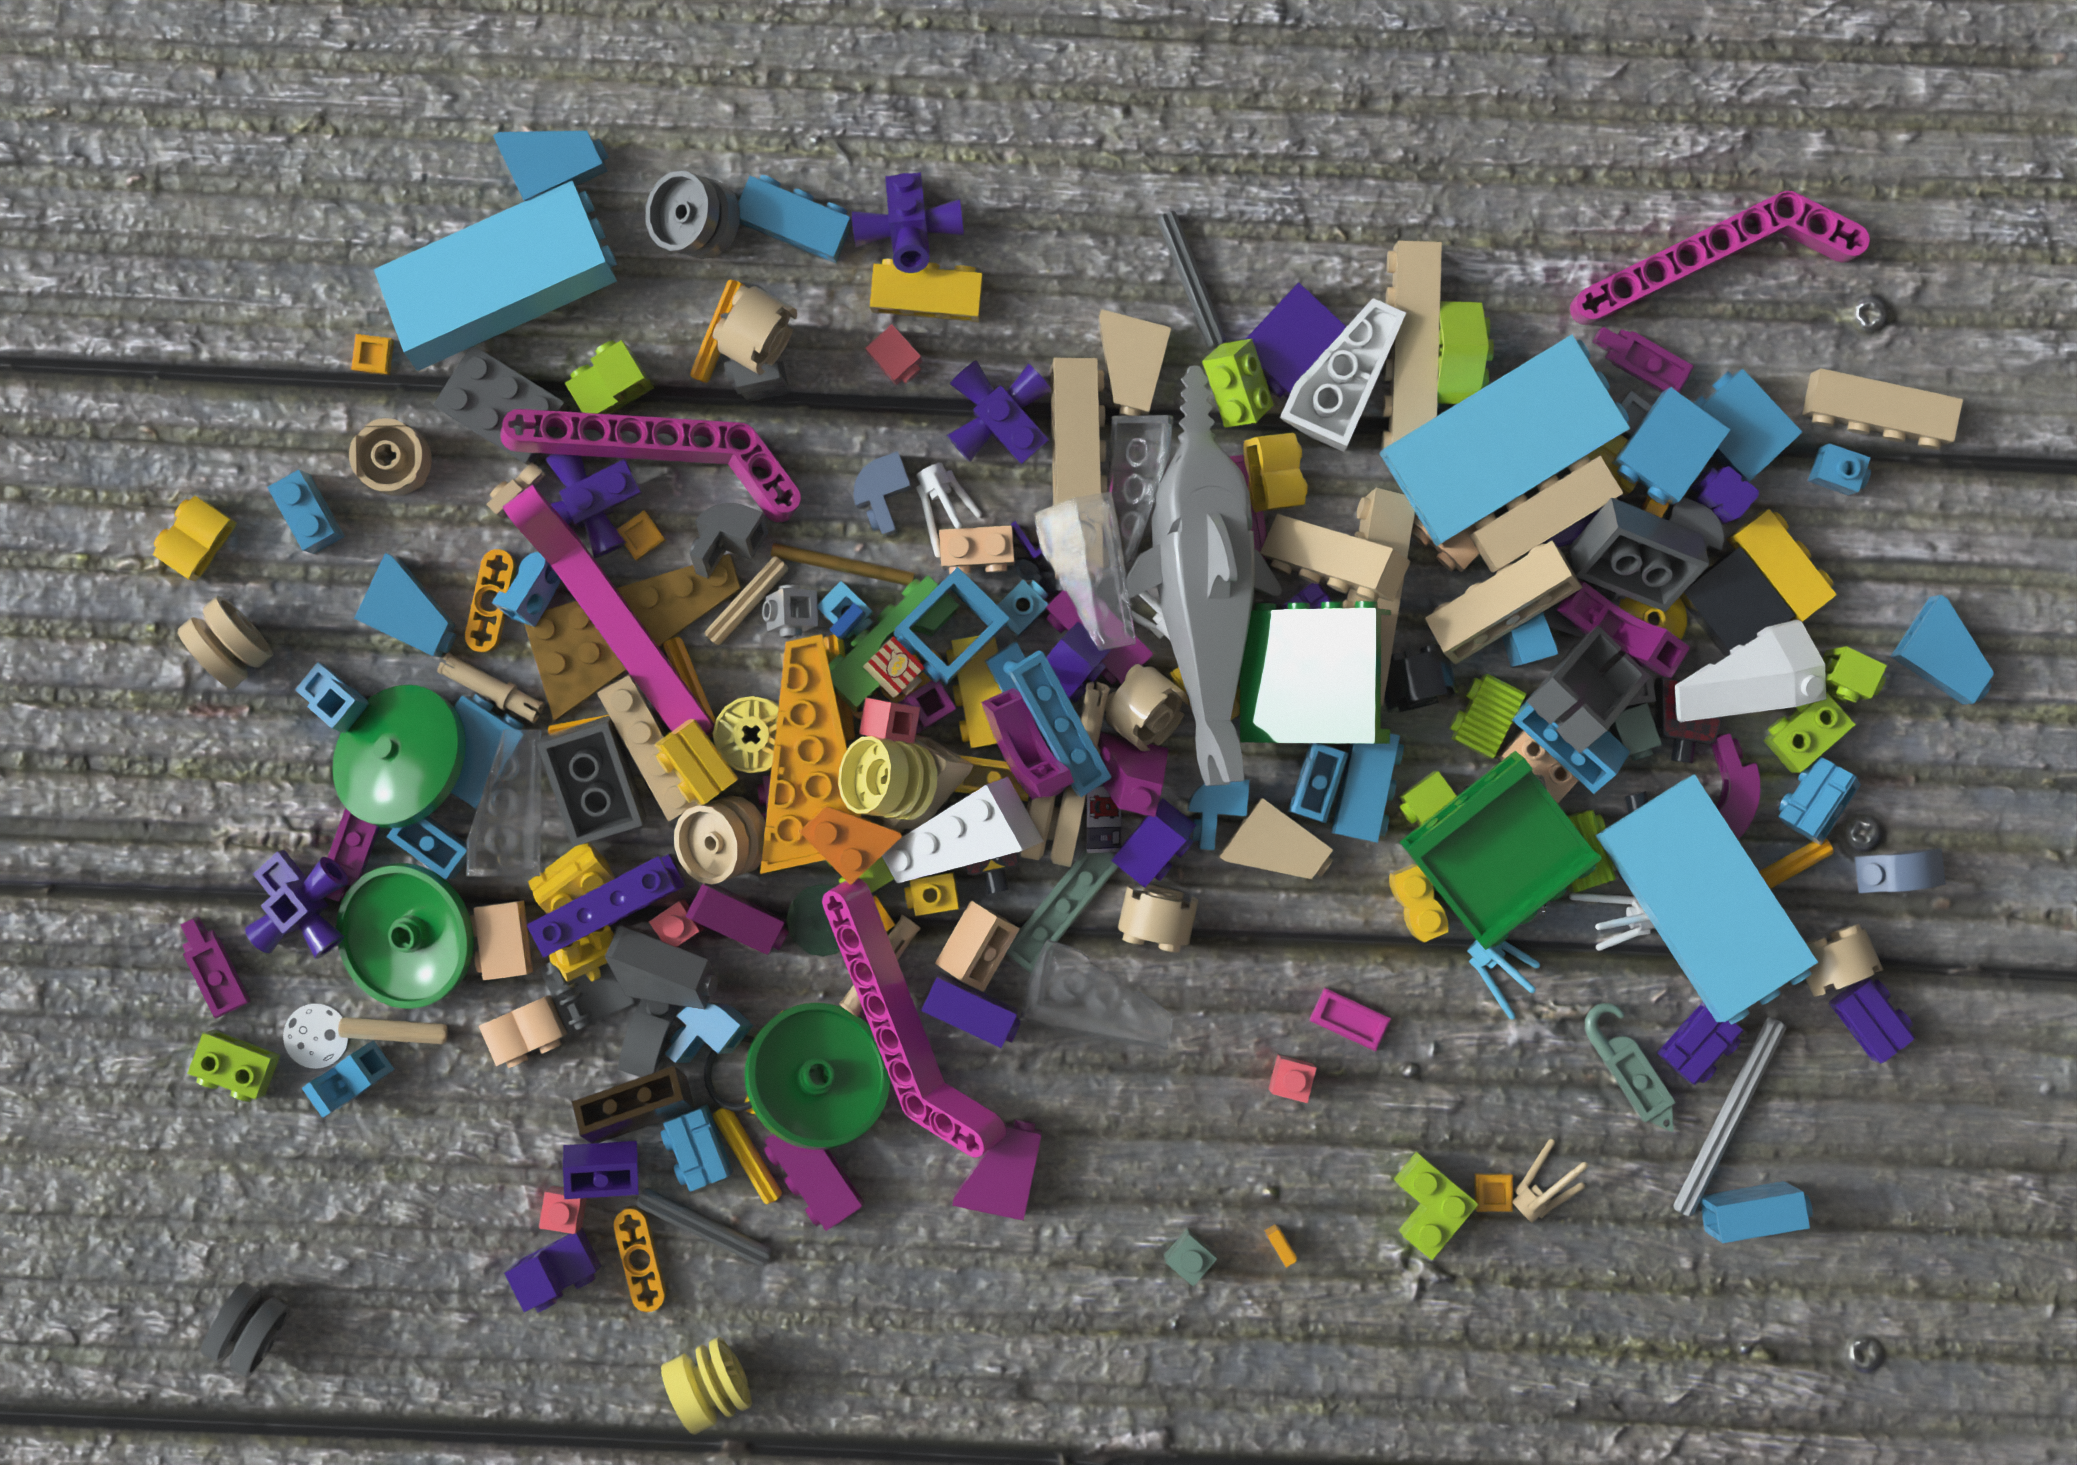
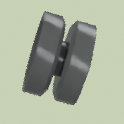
(692, 215)
(245, 1329)

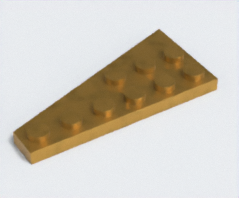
(578, 660)

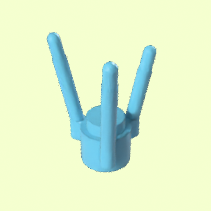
(1495, 956)

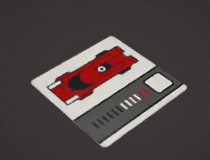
(1102, 822)

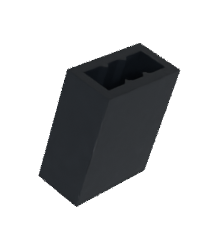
(1734, 601)

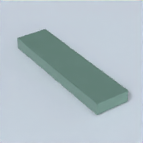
(1061, 906)

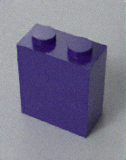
(1293, 338)
(972, 1011)

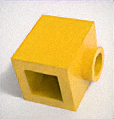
(932, 894)

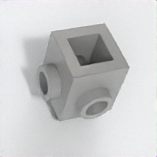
(791, 611)

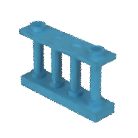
(1052, 714)

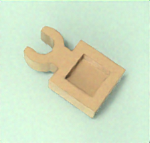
(507, 491)

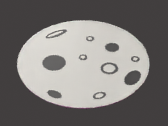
(313, 1036)

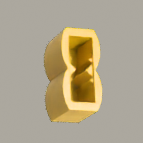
(1274, 472)
(193, 537)
(1421, 912)

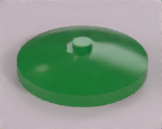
(399, 757)
(405, 935)
(816, 1076)

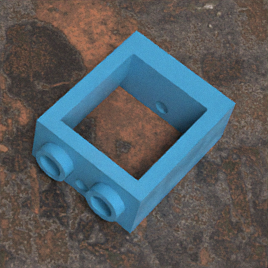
(976, 601)

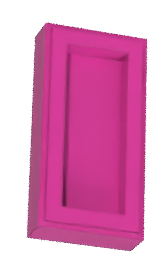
(1350, 1019)

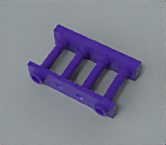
(607, 904)

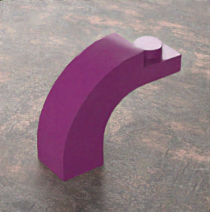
(1643, 642)
(1023, 746)
(1739, 784)

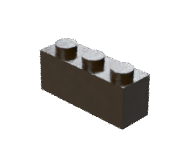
(633, 1105)

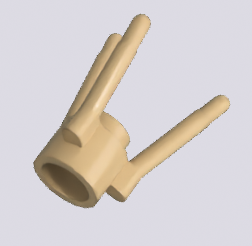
(1536, 1203)

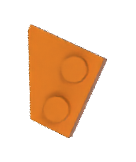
(848, 841)

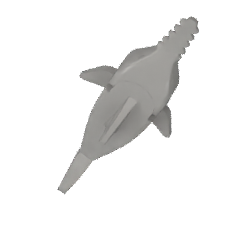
(1205, 578)

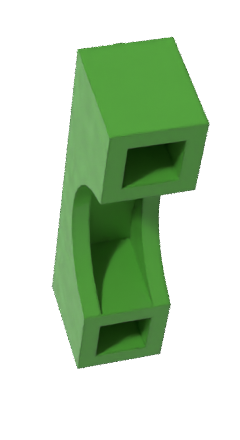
(849, 678)

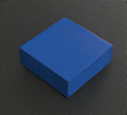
(848, 622)

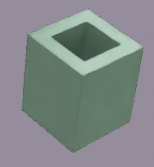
(1636, 731)
(1190, 1257)

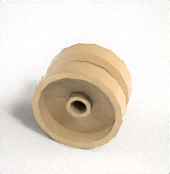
(225, 642)
(1056, 824)
(720, 839)

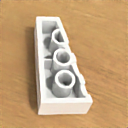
(971, 831)

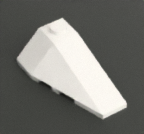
(1338, 385)
(1766, 674)

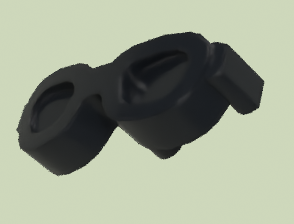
(1029, 569)

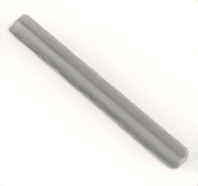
(1729, 1116)

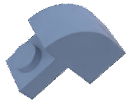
(874, 484)
(1900, 871)

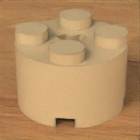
(755, 328)
(379, 440)
(1145, 707)
(1157, 916)
(1842, 960)

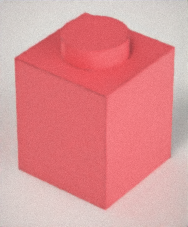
(895, 356)
(889, 720)
(673, 925)
(1292, 1078)
(561, 1213)

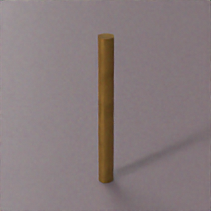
(842, 564)

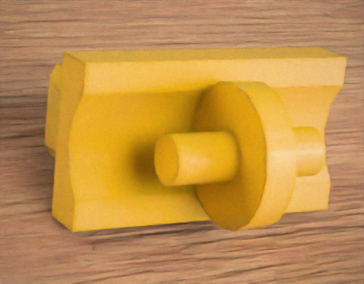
(584, 955)

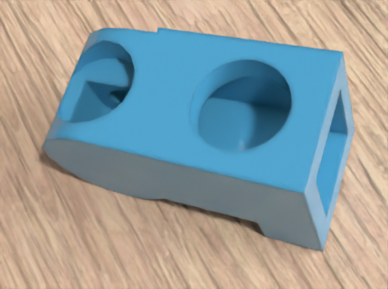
(529, 591)

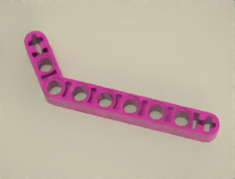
(1736, 239)
(651, 448)
(606, 609)
(898, 1026)

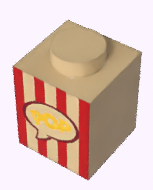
(894, 668)

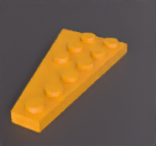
(804, 756)

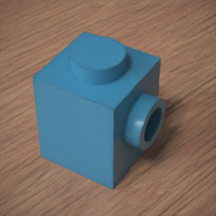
(1840, 470)

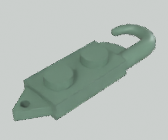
(1631, 1070)

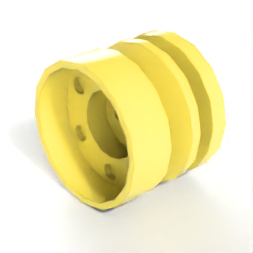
(730, 734)
(887, 778)
(699, 1388)

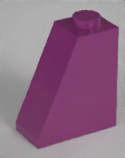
(1134, 773)
(738, 918)
(1003, 1174)

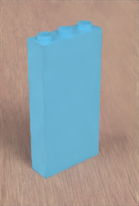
(496, 275)
(1505, 439)
(1707, 900)

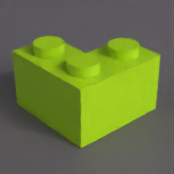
(1462, 351)
(611, 382)
(1441, 1206)

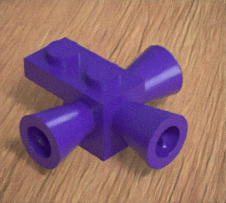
(907, 222)
(999, 413)
(592, 498)
(296, 904)

